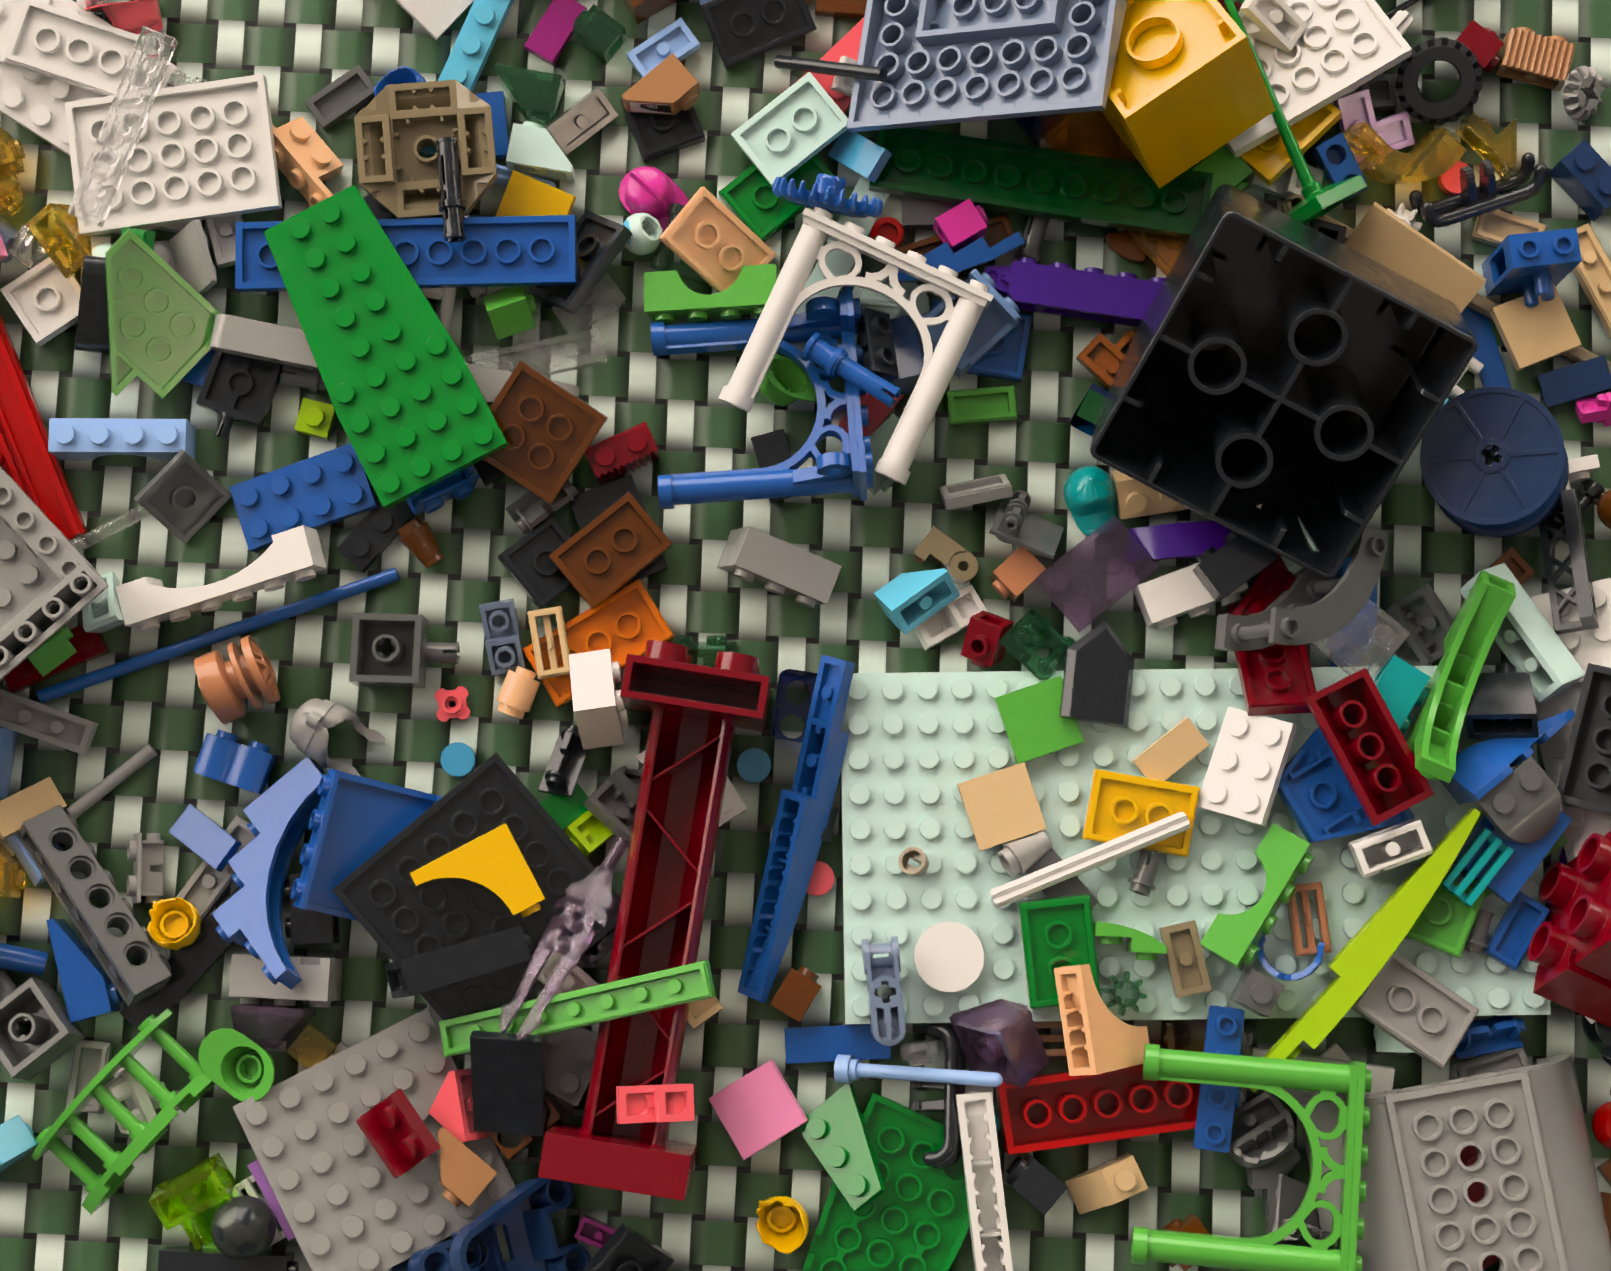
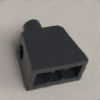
(1503, 705)

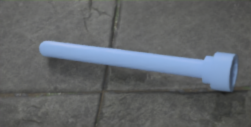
(849, 1069)

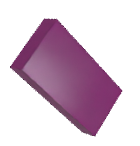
(554, 30)

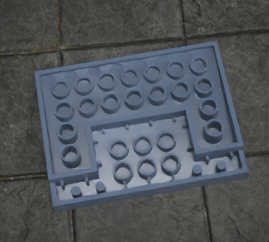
(983, 60)

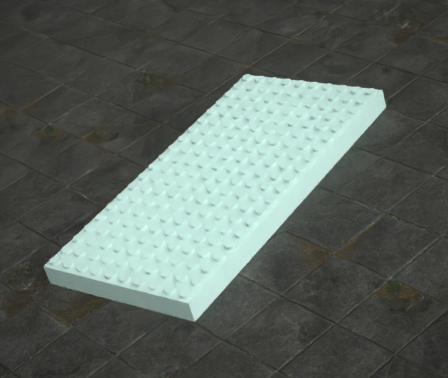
(936, 729)

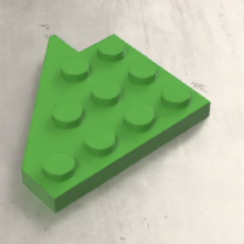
(154, 318)

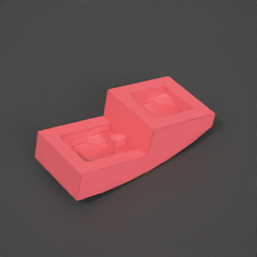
(655, 1103)

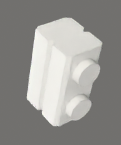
(1390, 847)

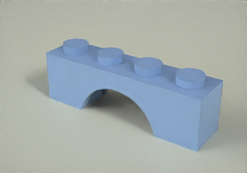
(120, 436)

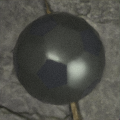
(243, 1228)

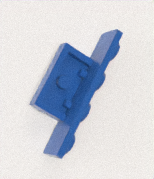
(1218, 1102)

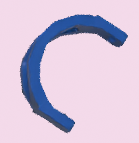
(1290, 977)

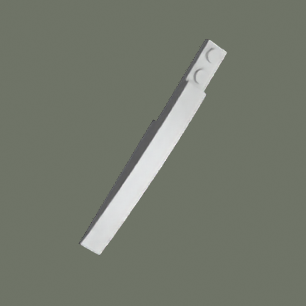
(983, 1182)

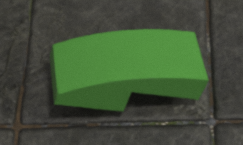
(1137, 941)

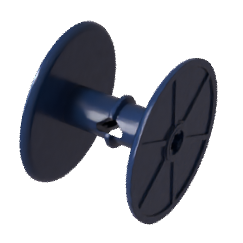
(1518, 442)

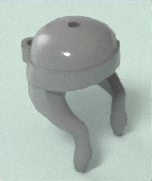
(311, 734)

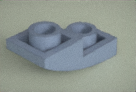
(502, 636)

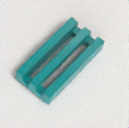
(1495, 844)

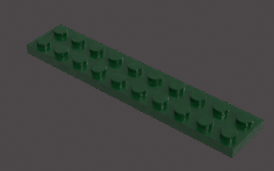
(1040, 182)

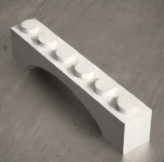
(291, 556)

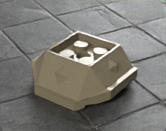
(405, 121)

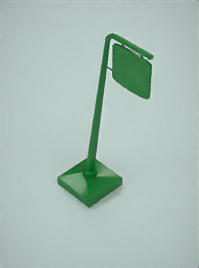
(1316, 199)

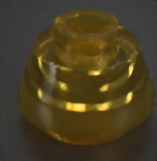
(10, 194)

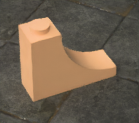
(1091, 1032)

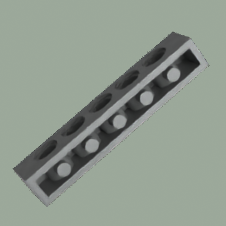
(131, 981)

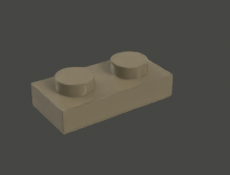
(1185, 959)

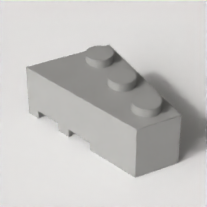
(779, 566)
(319, 982)

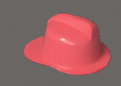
(132, 15)

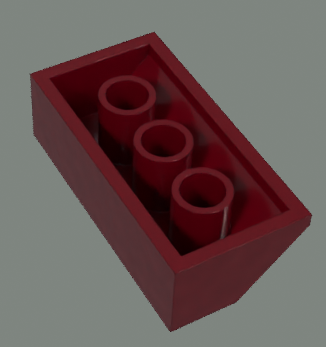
(1369, 746)

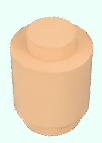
(518, 692)

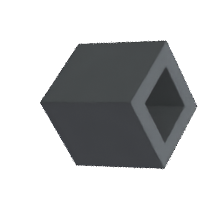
(1256, 992)

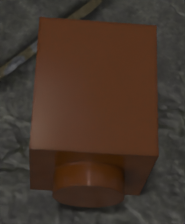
(796, 993)

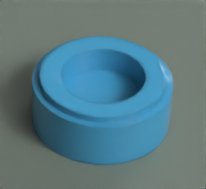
(458, 759)
(754, 765)

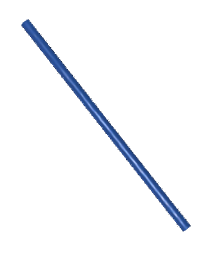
(217, 635)

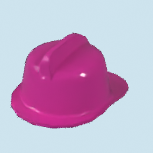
(650, 192)

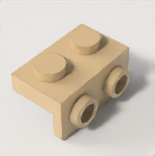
(1140, 500)

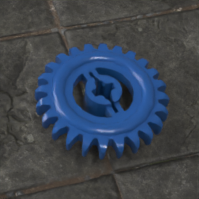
(829, 195)

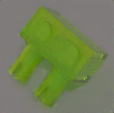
(192, 1192)

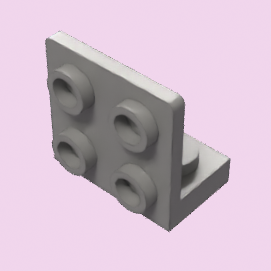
(190, 256)

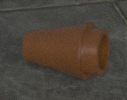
(420, 542)

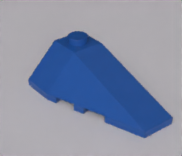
(1488, 762)

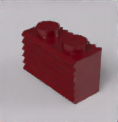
(622, 453)

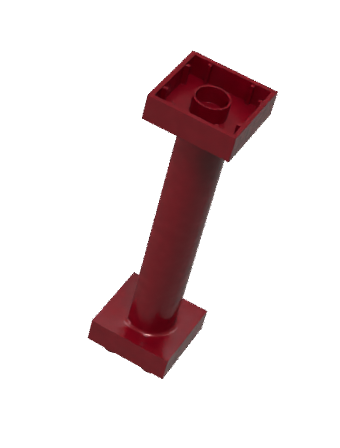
(660, 908)

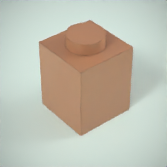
(1016, 574)

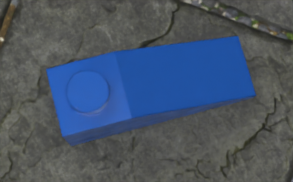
(83, 980)

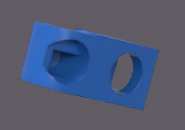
(1337, 160)

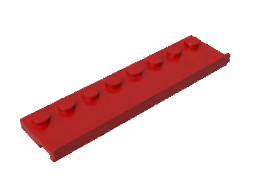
(25, 446)

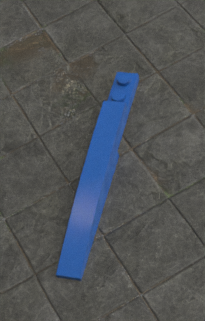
(798, 828)

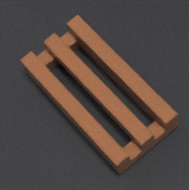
(1321, 916)

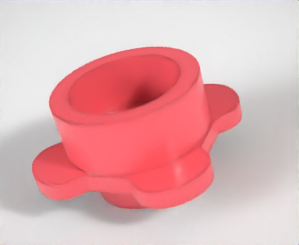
(461, 708)

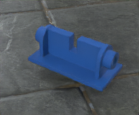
(1491, 1036)

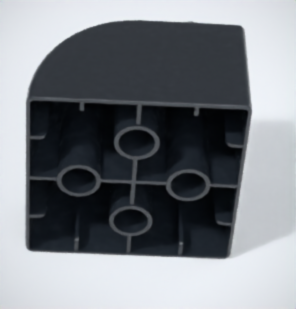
(1280, 381)

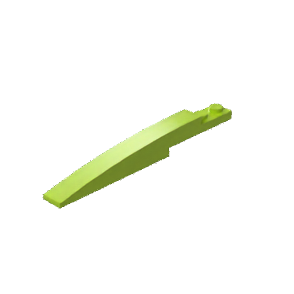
(1373, 945)

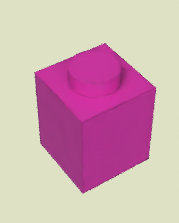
(961, 225)

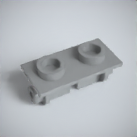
(144, 854)

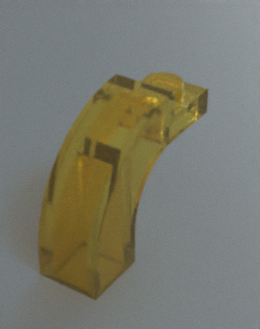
(1426, 161)

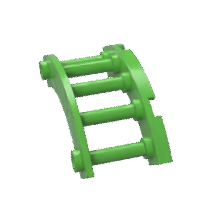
(143, 1134)

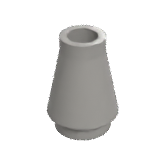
(1024, 853)

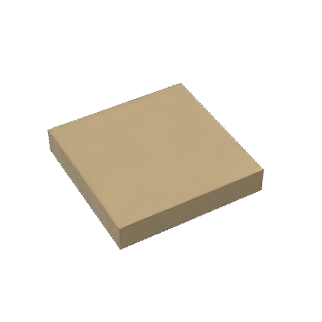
(1534, 332)
(1001, 806)

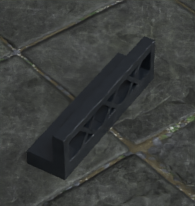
(1580, 567)

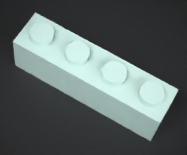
(1532, 642)

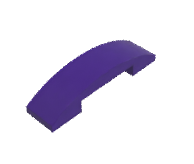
(1180, 539)

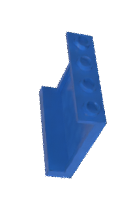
(347, 829)

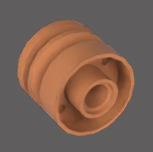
(230, 682)

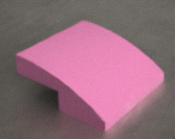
(758, 1109)

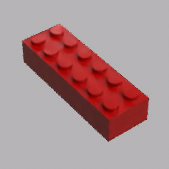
(1087, 1109)

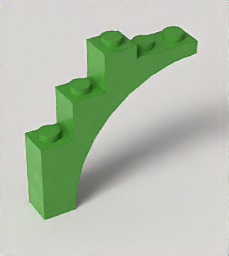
(1466, 646)

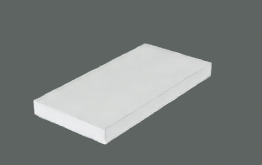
(70, 48)

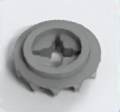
(1575, 102)

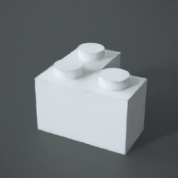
(596, 702)

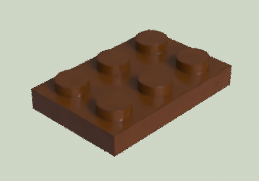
(610, 551)

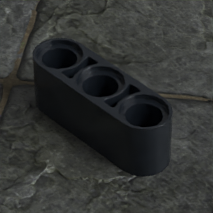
(92, 320)

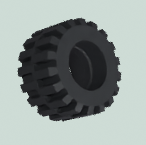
(1455, 106)

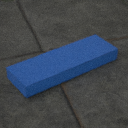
(826, 1042)

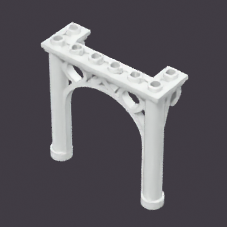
(788, 297)

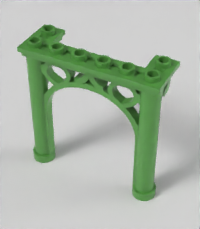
(1271, 1076)

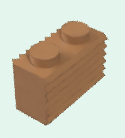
(1535, 58)

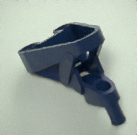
(527, 1231)

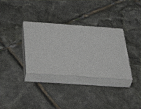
(1416, 1010)

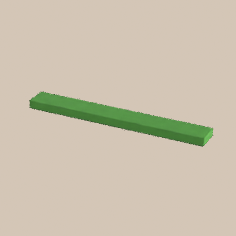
(591, 1005)

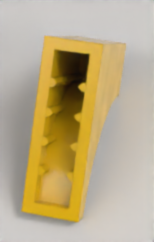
(494, 863)

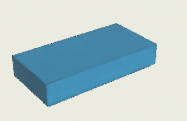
(860, 155)

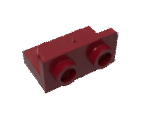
(397, 1133)

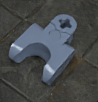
(886, 1014)

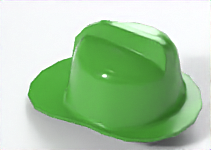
(786, 383)
(237, 1064)

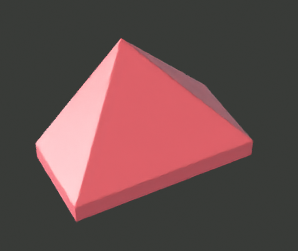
(455, 1106)

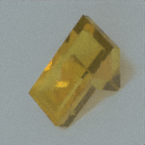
(1499, 148)

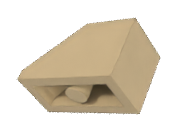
(1106, 1184)

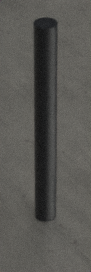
(830, 68)

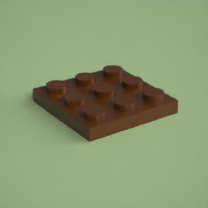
(544, 430)

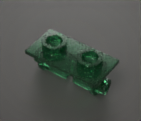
(706, 649)

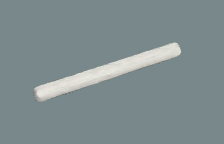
(1090, 859)

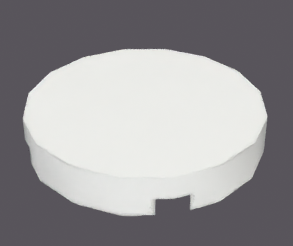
(949, 957)

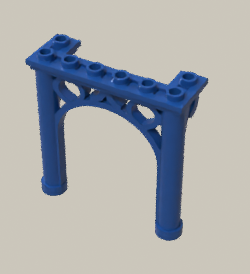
(835, 471)

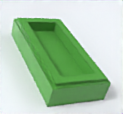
(981, 405)

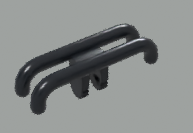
(1482, 198)
(954, 1059)

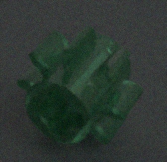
(1131, 986)

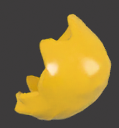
(174, 923)
(782, 1223)

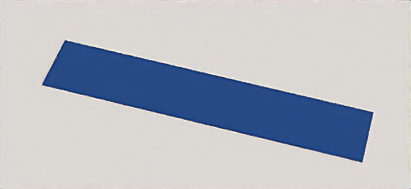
(1487, 353)

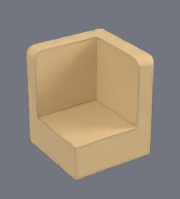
(703, 1010)

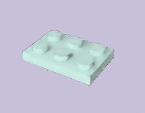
(791, 129)

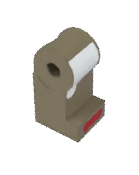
(947, 554)

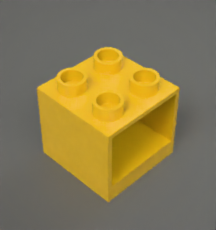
(1182, 84)

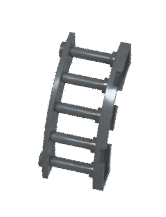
(1302, 612)

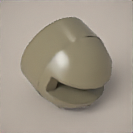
(917, 855)

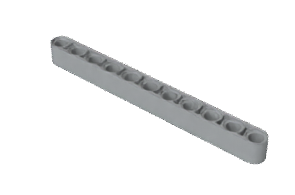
(290, 348)

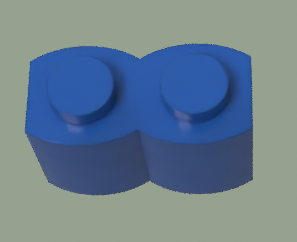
(234, 762)

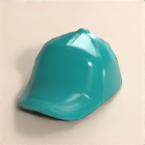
(1090, 498)

